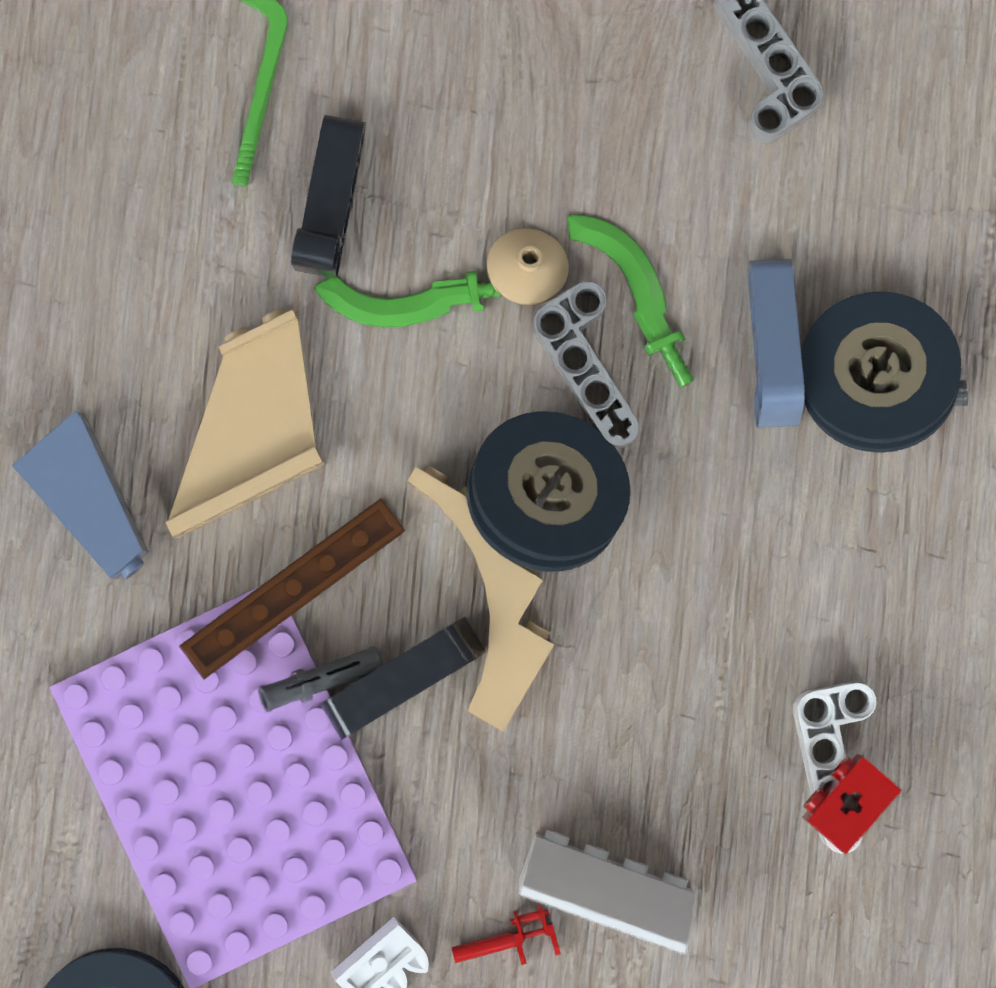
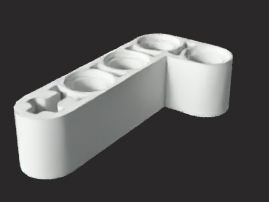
(828, 728)

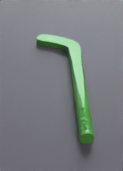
(273, 46)

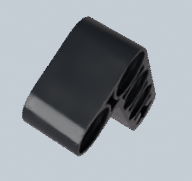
(330, 197)
(403, 678)

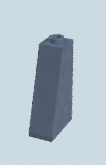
(82, 492)

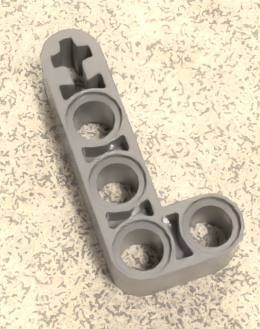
(759, 52)
(593, 371)

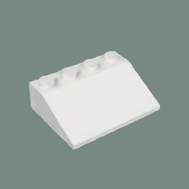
(608, 891)

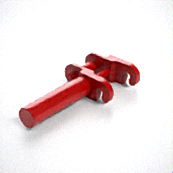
(508, 939)

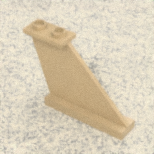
(253, 428)

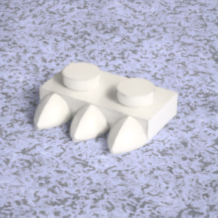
(381, 959)

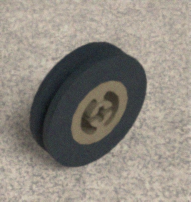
(902, 405)
(576, 516)

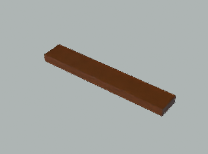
(291, 589)

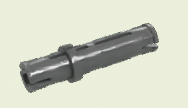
(305, 684)

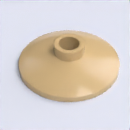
(522, 281)

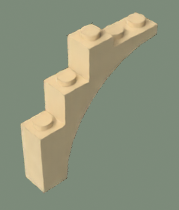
(513, 650)

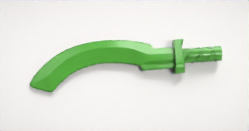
(643, 284)
(408, 309)

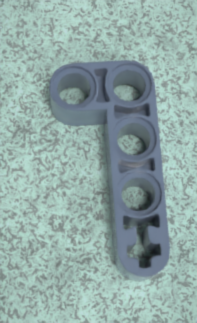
(776, 344)

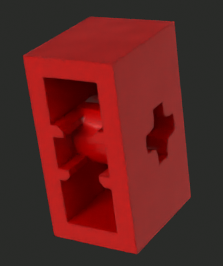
(872, 796)

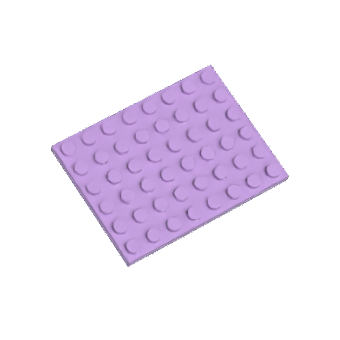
(227, 811)

